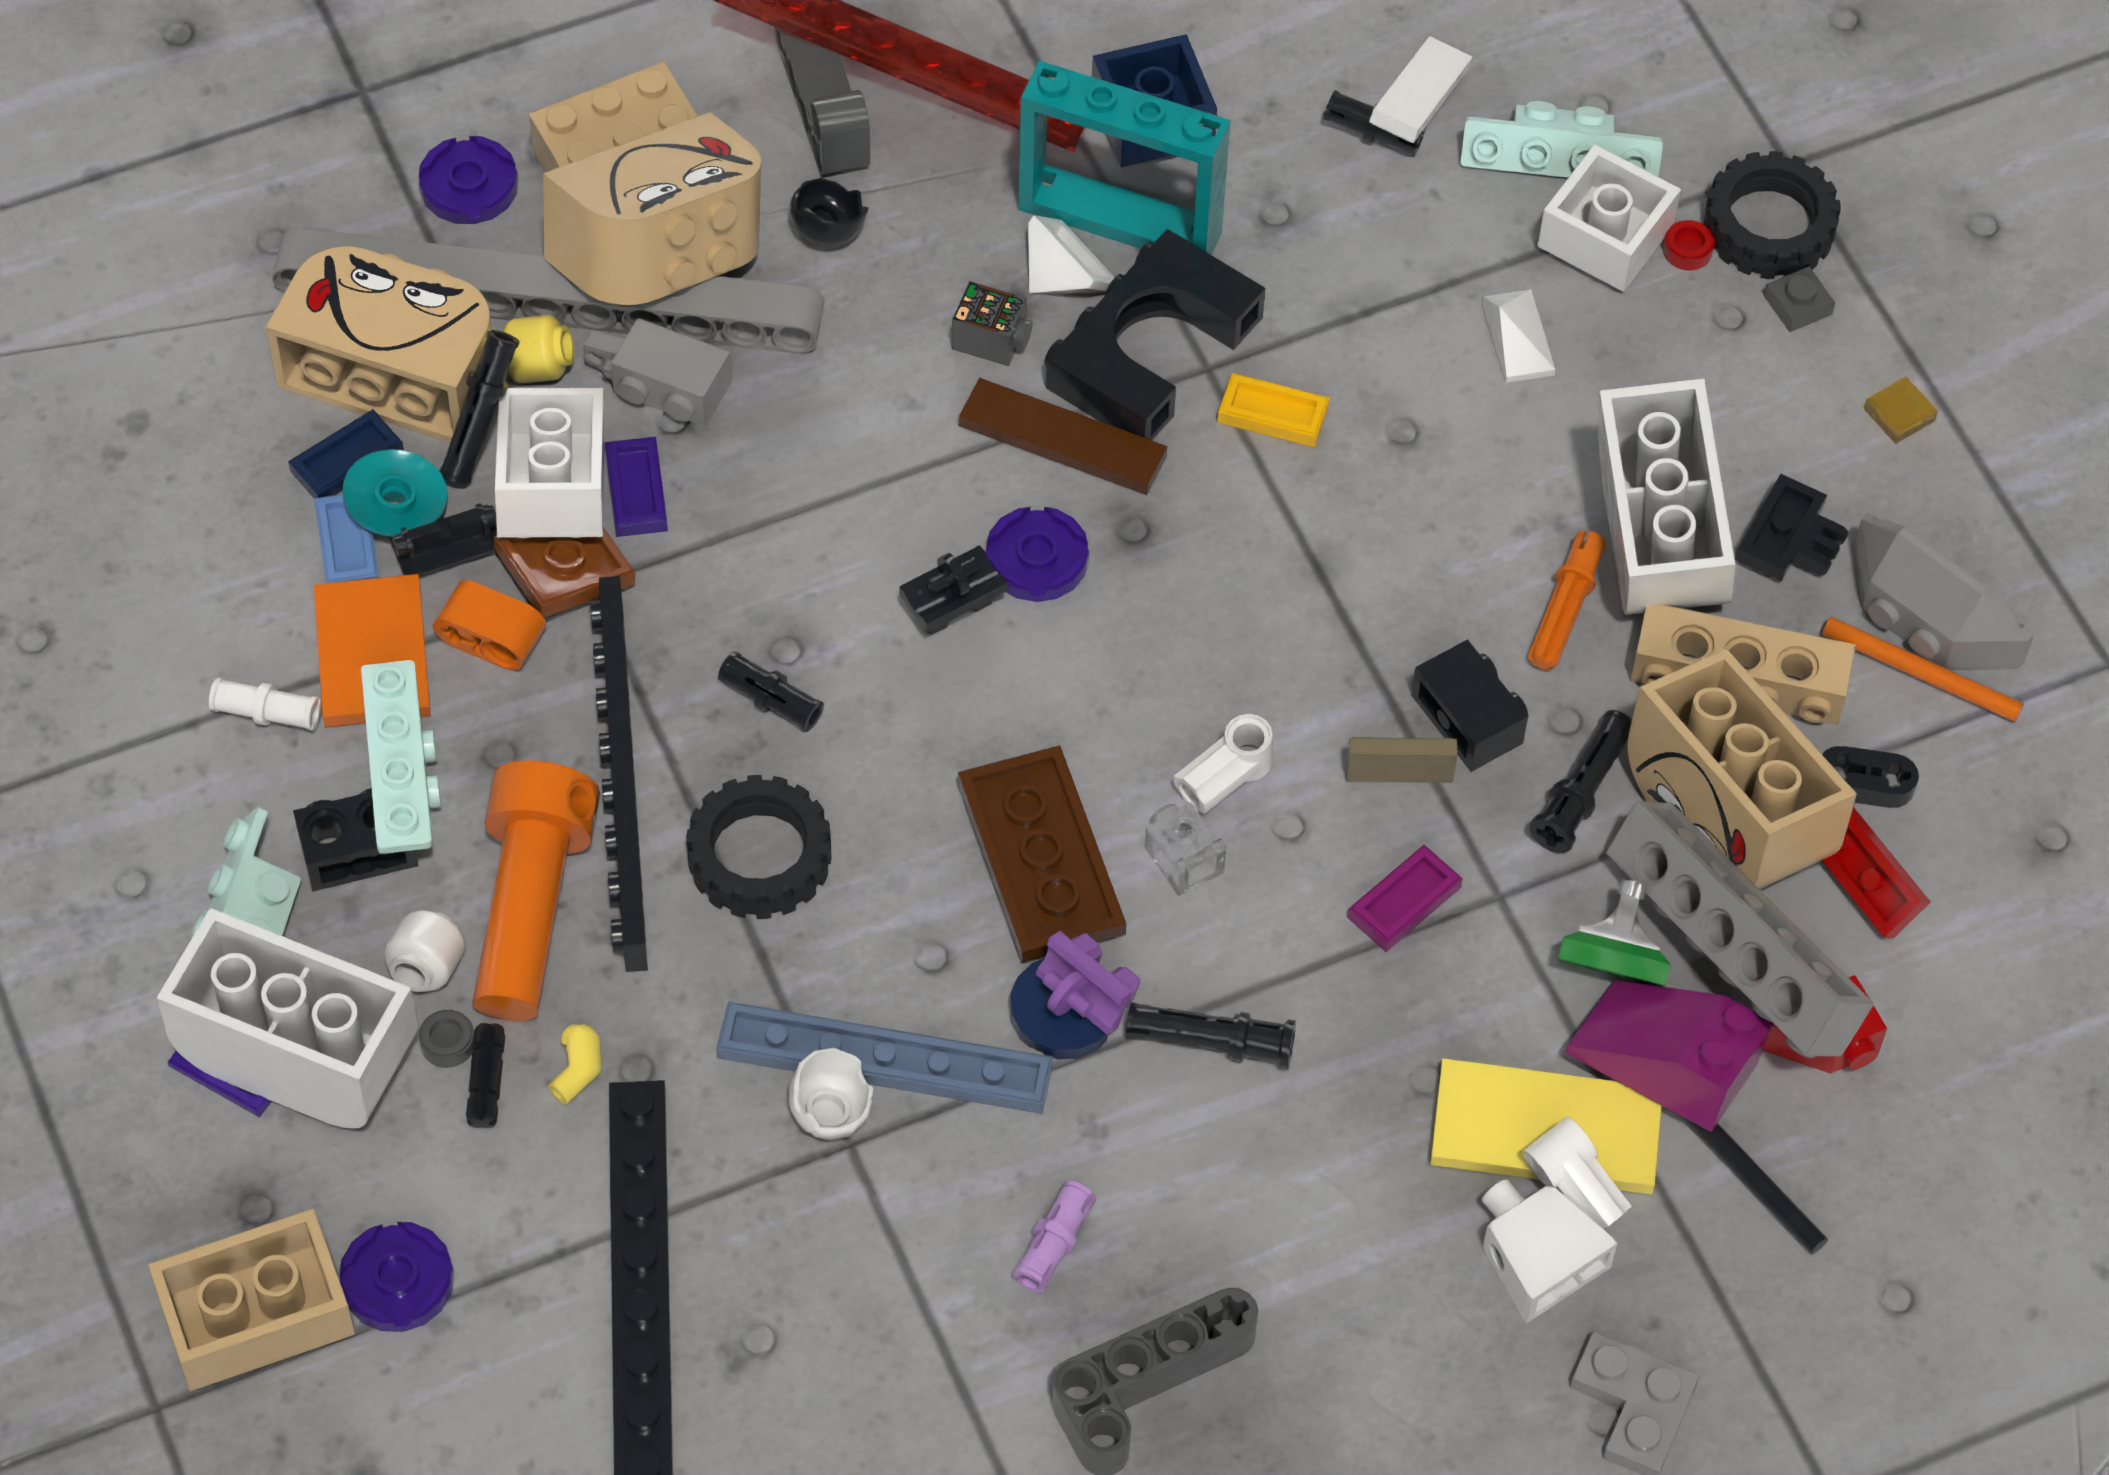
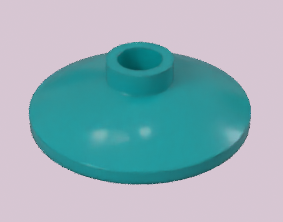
(398, 478)

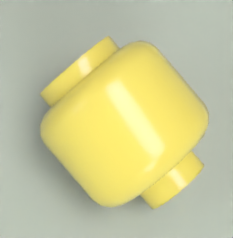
(542, 350)

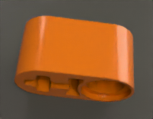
(489, 625)

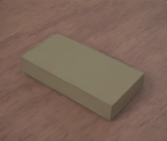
(1401, 760)

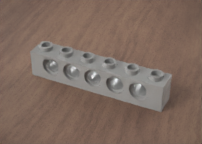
(1739, 930)

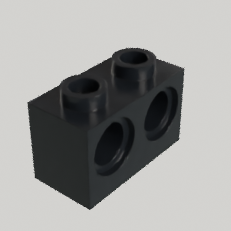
(355, 851)

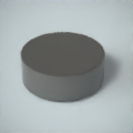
(446, 1038)

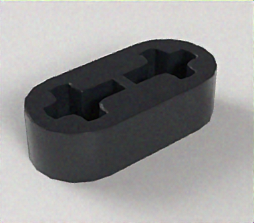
(1867, 775)

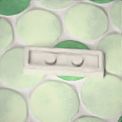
(1420, 89)

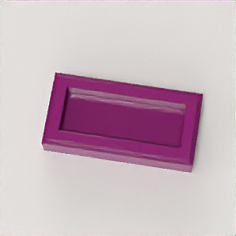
(1404, 898)

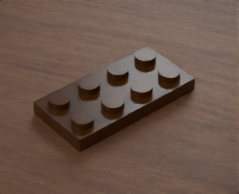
(1041, 851)

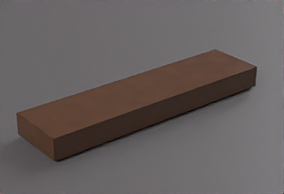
(1063, 436)

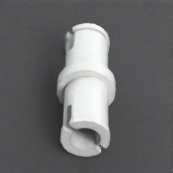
(265, 704)

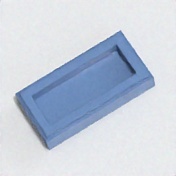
(345, 544)

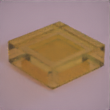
(1900, 410)

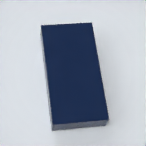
(325, 464)

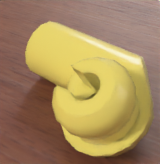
(583, 1062)

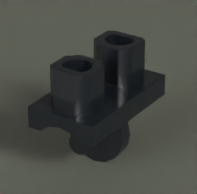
(953, 589)

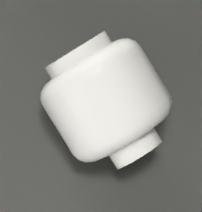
(424, 950)

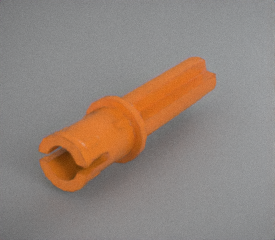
(1574, 582)

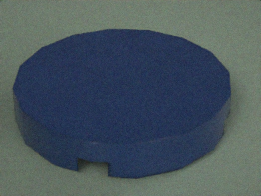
(1036, 1025)

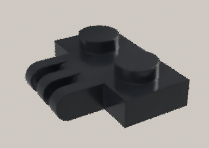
(1791, 532)

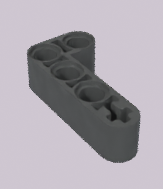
(830, 112)
(1161, 1368)

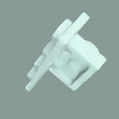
(1552, 141)
(399, 758)
(248, 885)

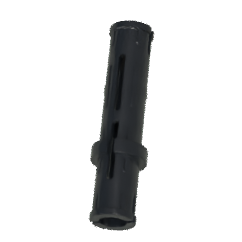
(485, 388)

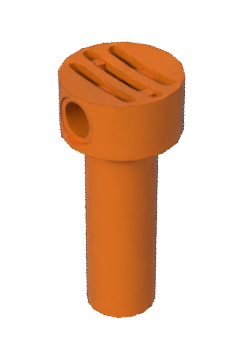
(540, 818)

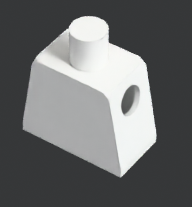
(1543, 1246)

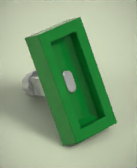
(1618, 943)

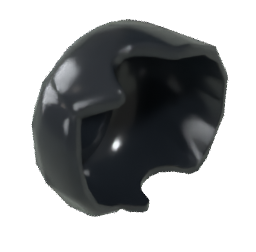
(827, 212)

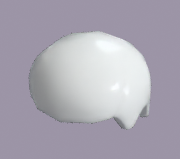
(830, 1094)

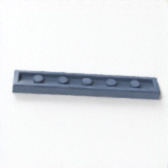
(889, 1056)

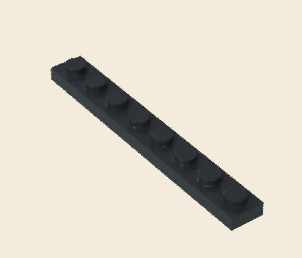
(620, 790)
(640, 1279)

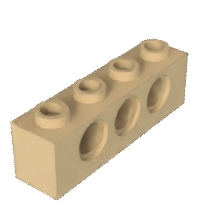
(1766, 651)

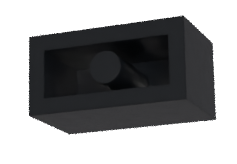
(1470, 704)

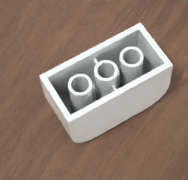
(1664, 496)
(286, 1020)

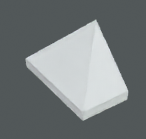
(1062, 261)
(1518, 336)

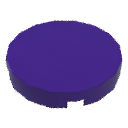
(468, 180)
(1038, 553)
(396, 1276)

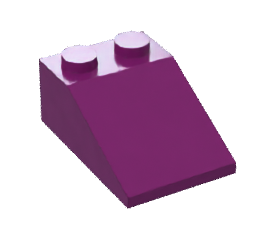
(1673, 1046)

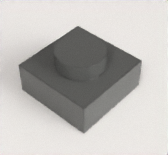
(1799, 299)

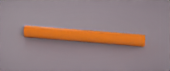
(1924, 669)

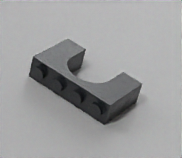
(1166, 281)

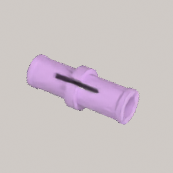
(1054, 1236)

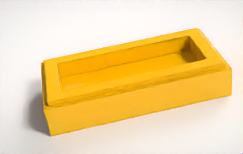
(1273, 410)

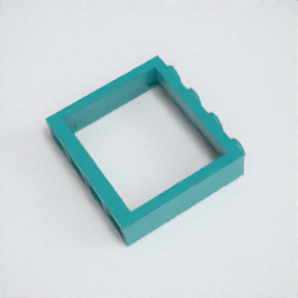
(1134, 118)

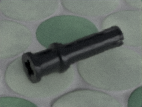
(1574, 797)
(1235, 1035)

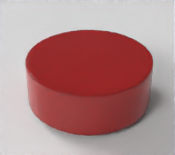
(1688, 245)

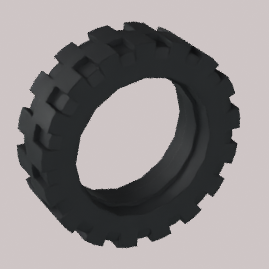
(1785, 177)
(760, 799)

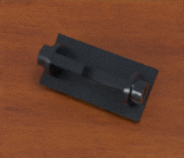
(446, 541)

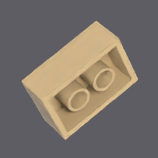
(608, 116)
(251, 1299)

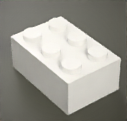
(550, 463)

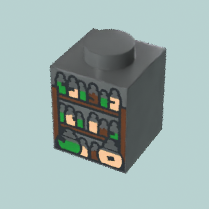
(990, 324)

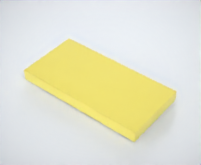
(1497, 1111)

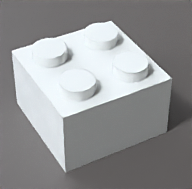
(1608, 217)

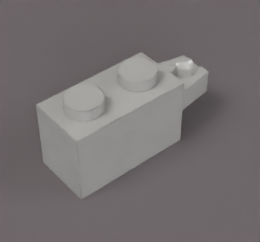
(663, 370)

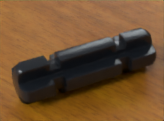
(485, 1075)

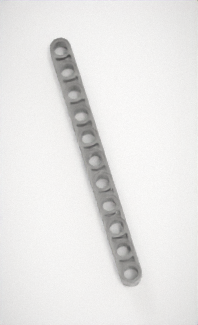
(527, 285)

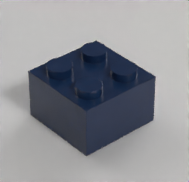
(1161, 70)

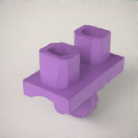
(1081, 983)

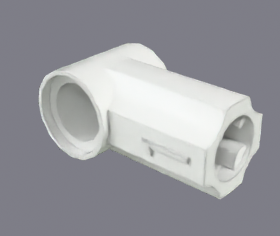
(1226, 766)
(1568, 1162)

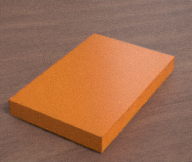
(364, 626)

